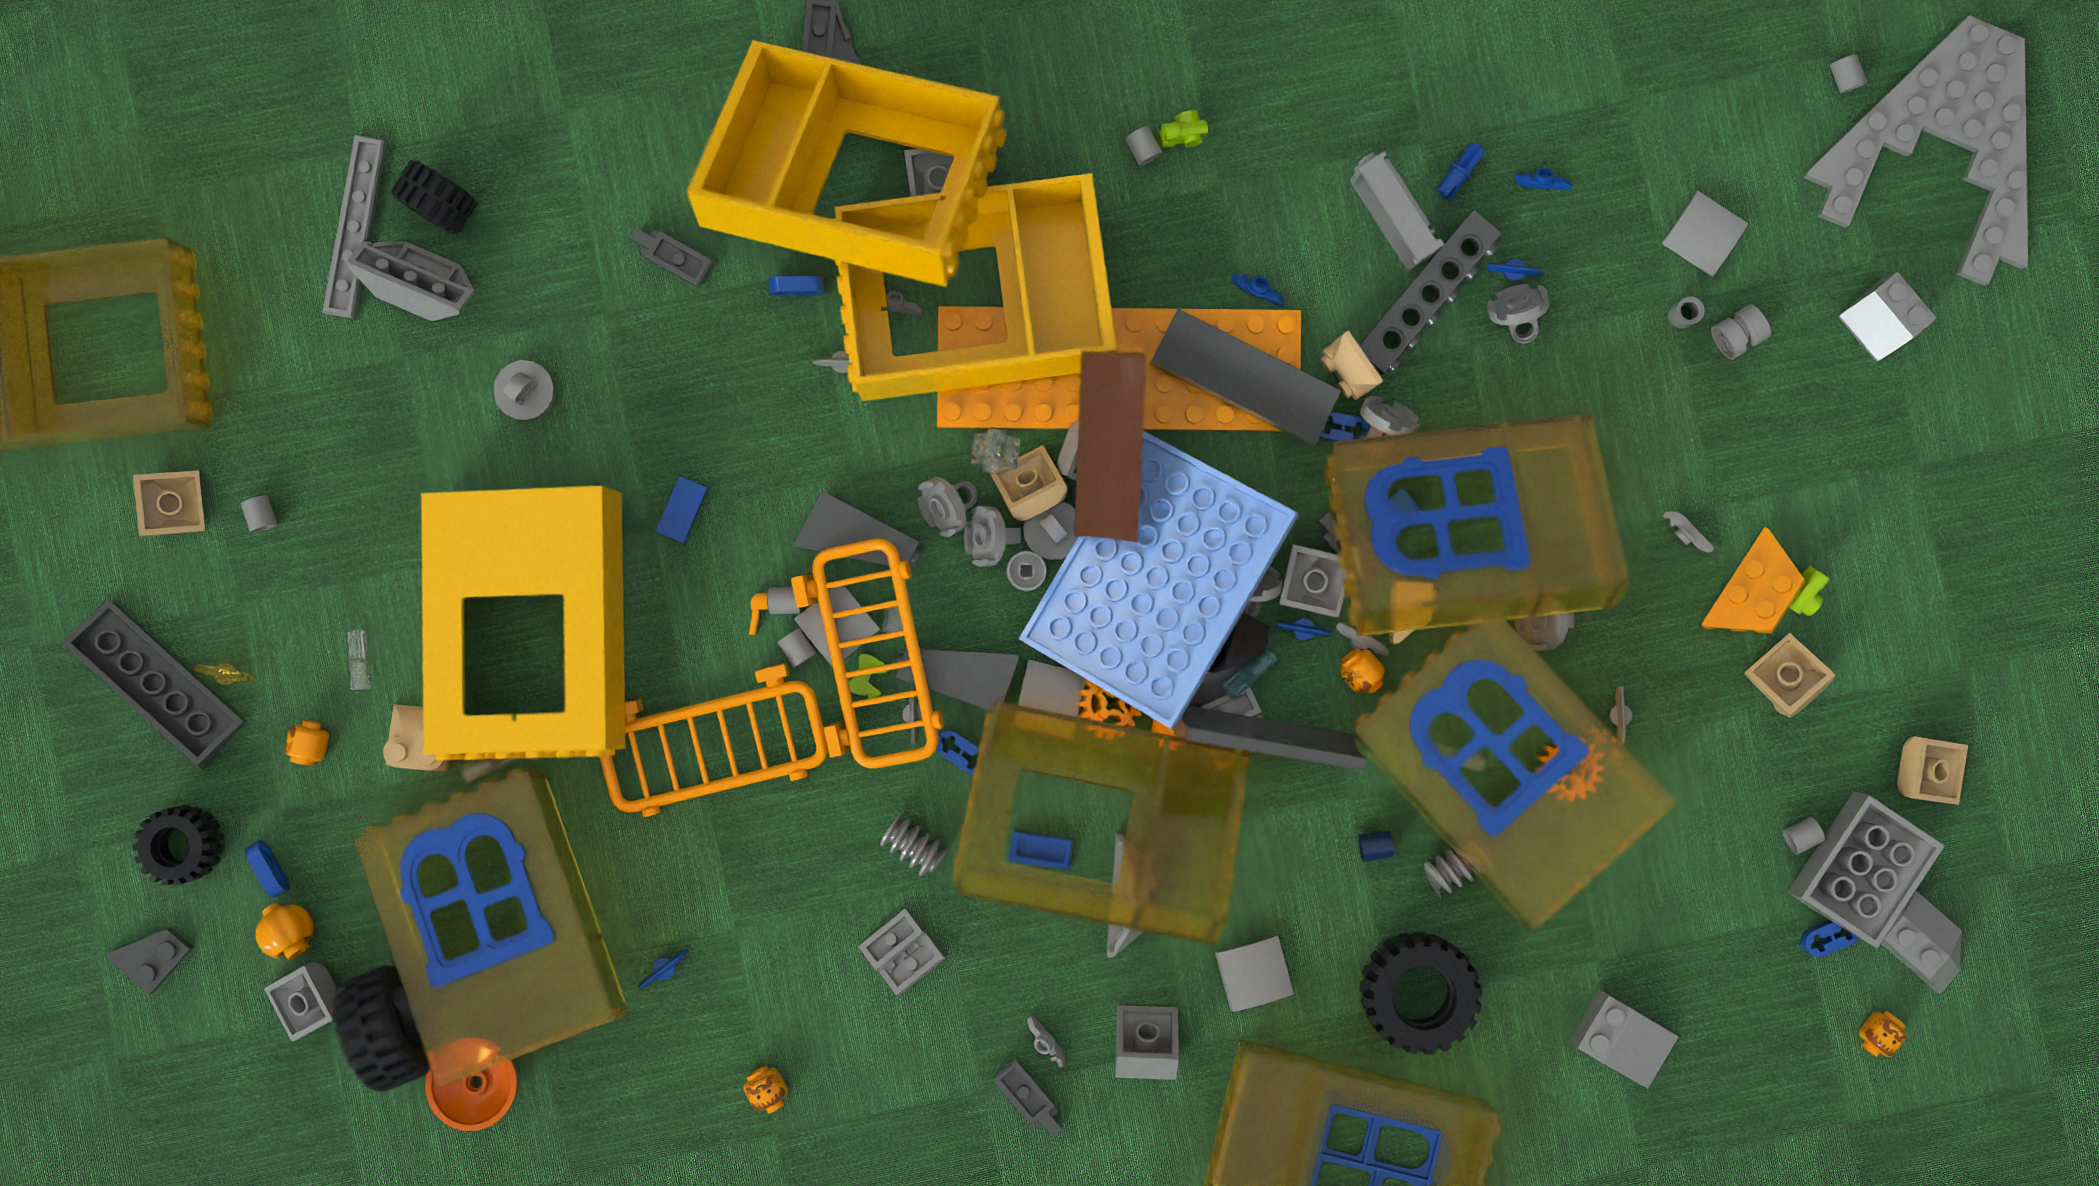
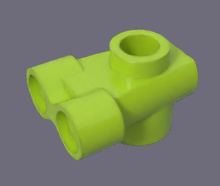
(1185, 129)
(1808, 599)

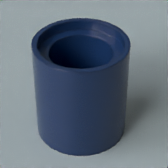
(1376, 845)

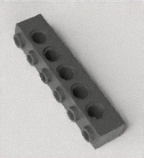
(1472, 230)

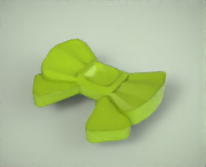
(859, 684)

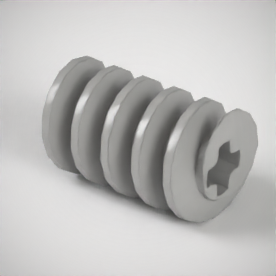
(913, 845)
(1447, 872)

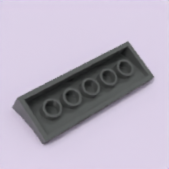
(1245, 377)
(153, 683)
(1269, 737)

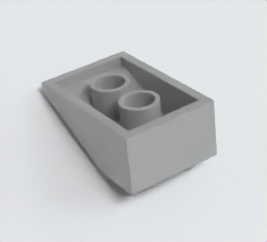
(1623, 1039)

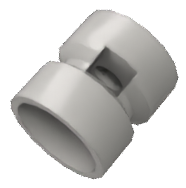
(1745, 329)
(1026, 571)

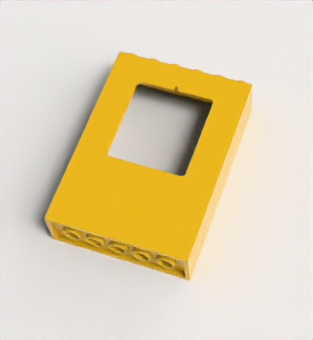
(785, 133)
(1048, 281)
(519, 547)

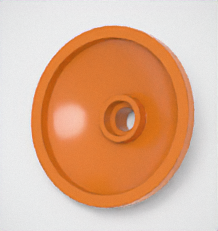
(472, 1106)

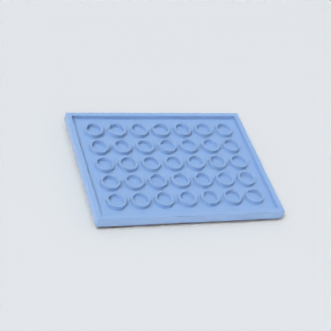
(1160, 608)

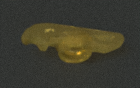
(224, 673)

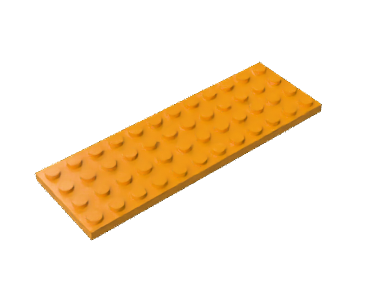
(1055, 400)

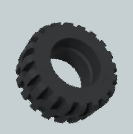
(1452, 1017)
(379, 1030)

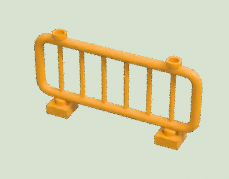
(775, 687)
(837, 736)

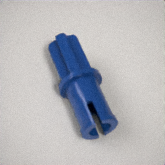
(1460, 171)

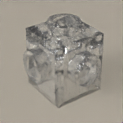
(995, 451)

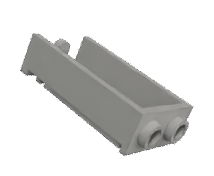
(1395, 210)

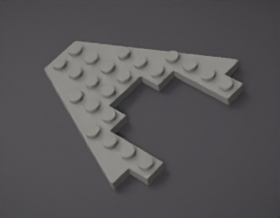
(1966, 94)

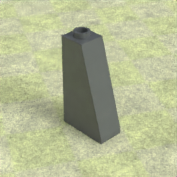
(838, 524)
(965, 675)

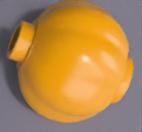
(284, 931)

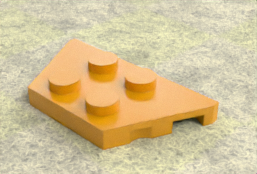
(1758, 590)

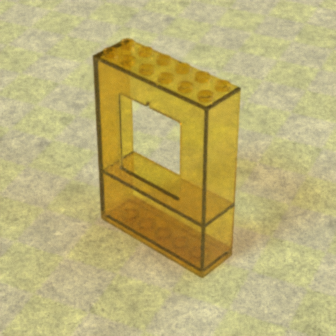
(27, 382)
(1177, 833)

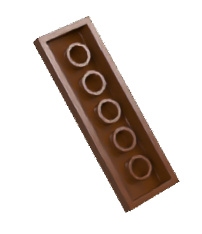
(1109, 444)

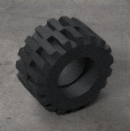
(434, 197)
(154, 847)

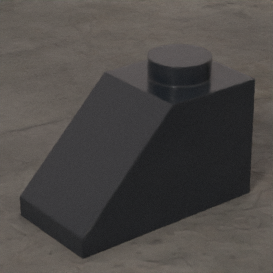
(1243, 643)

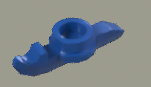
(1543, 179)
(1514, 270)
(1258, 287)
(1303, 629)
(663, 969)

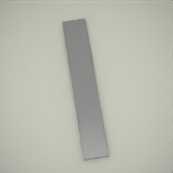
(354, 224)

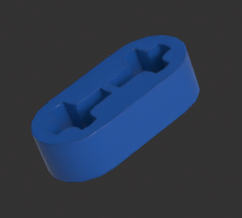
(797, 285)
(1344, 421)
(955, 757)
(267, 868)
(1829, 945)

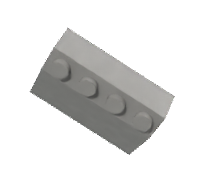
(1866, 868)

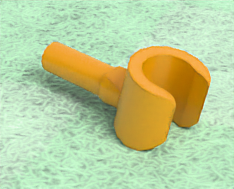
(758, 602)

